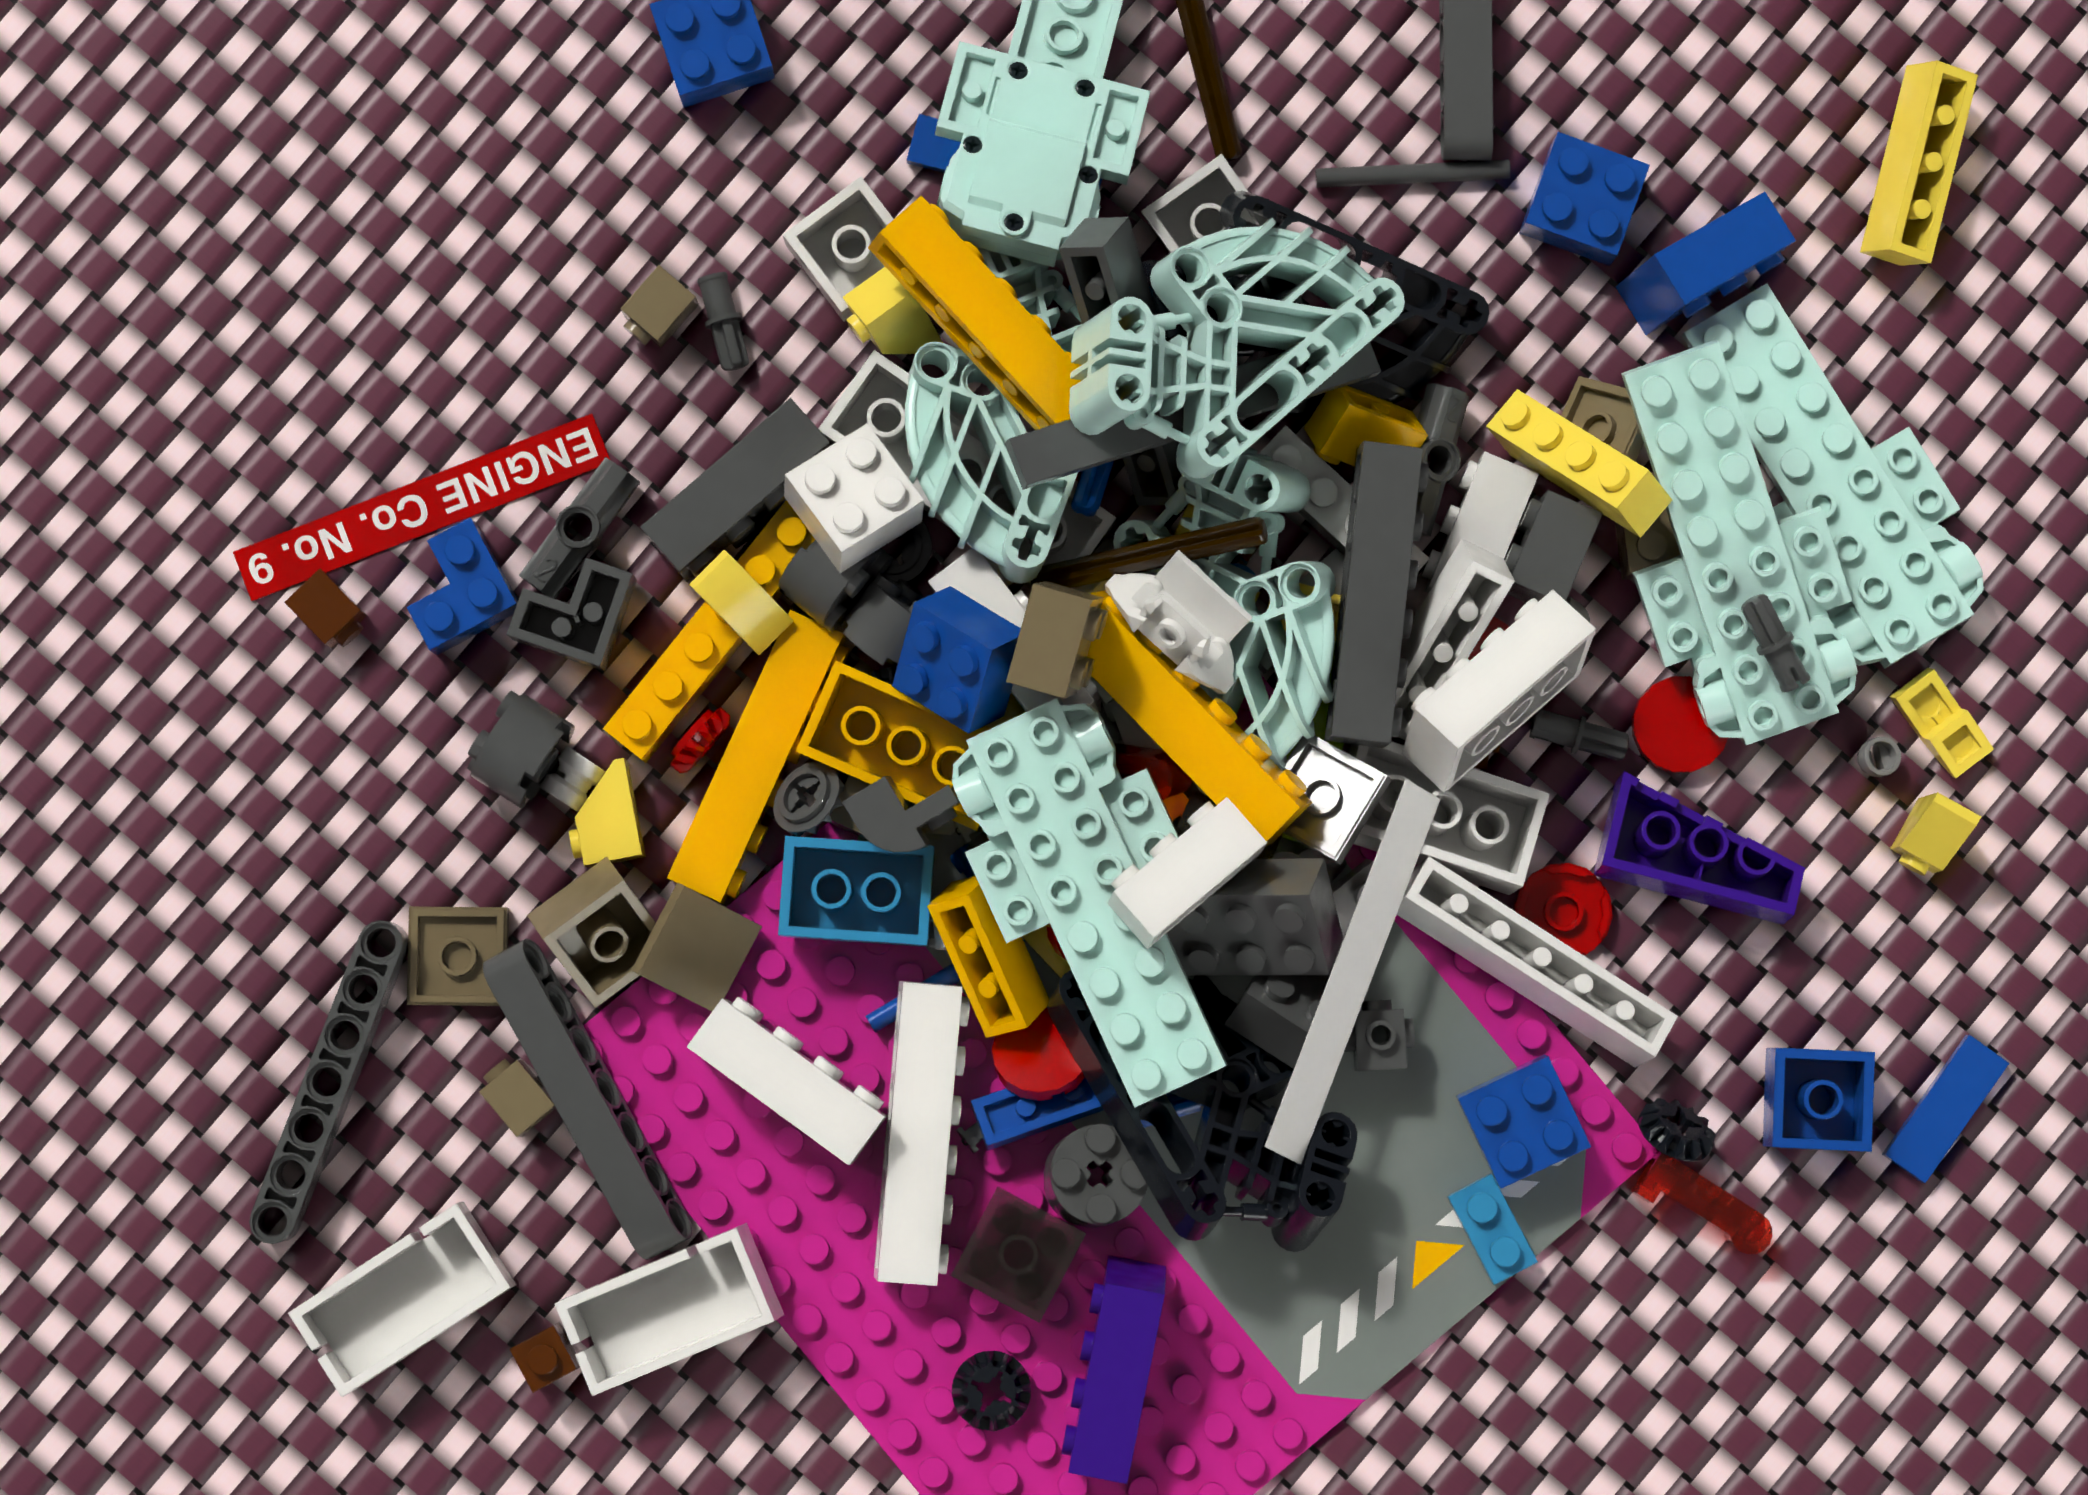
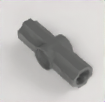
(1442, 420)
(598, 501)

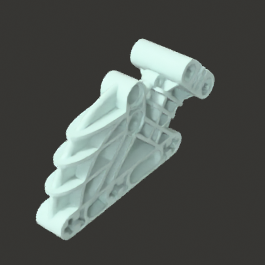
(1135, 372)
(995, 420)
(1304, 654)

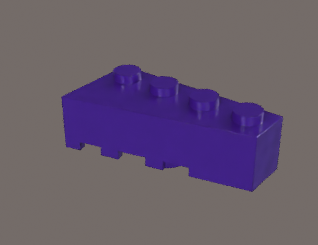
(1682, 854)
(1117, 1369)

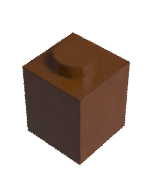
(327, 610)
(545, 1357)

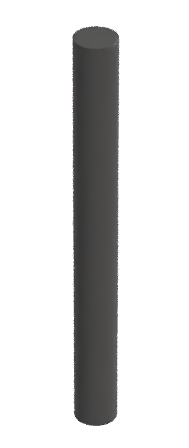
(1412, 173)

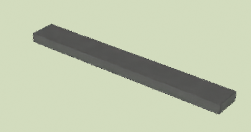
(1065, 450)

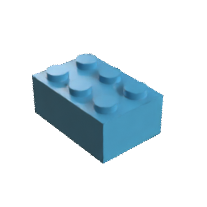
(855, 892)

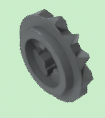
(790, 804)

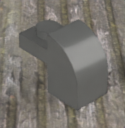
(890, 823)

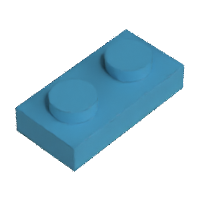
(1492, 1229)

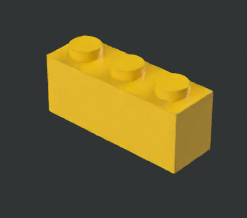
(994, 974)

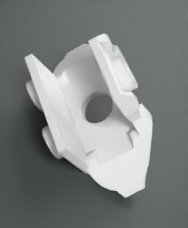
(1184, 618)

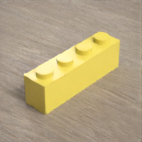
(1919, 163)
(1579, 463)

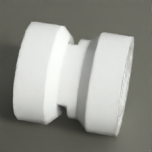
(572, 779)

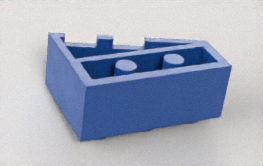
(1705, 263)

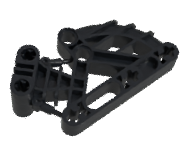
(1425, 293)
(1290, 1196)

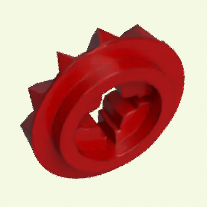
(699, 739)

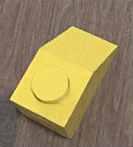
(888, 315)
(609, 820)
(1933, 833)

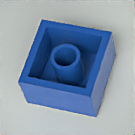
(712, 47)
(1584, 199)
(957, 659)
(1818, 1099)
(1523, 1121)

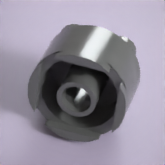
(821, 590)
(881, 618)
(519, 748)
(1068, 1174)

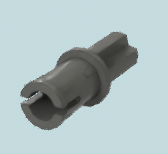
(723, 321)
(1774, 642)
(1579, 735)

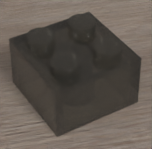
(1018, 1253)

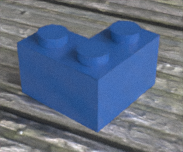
(476, 592)

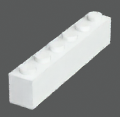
(1535, 963)
(919, 1133)

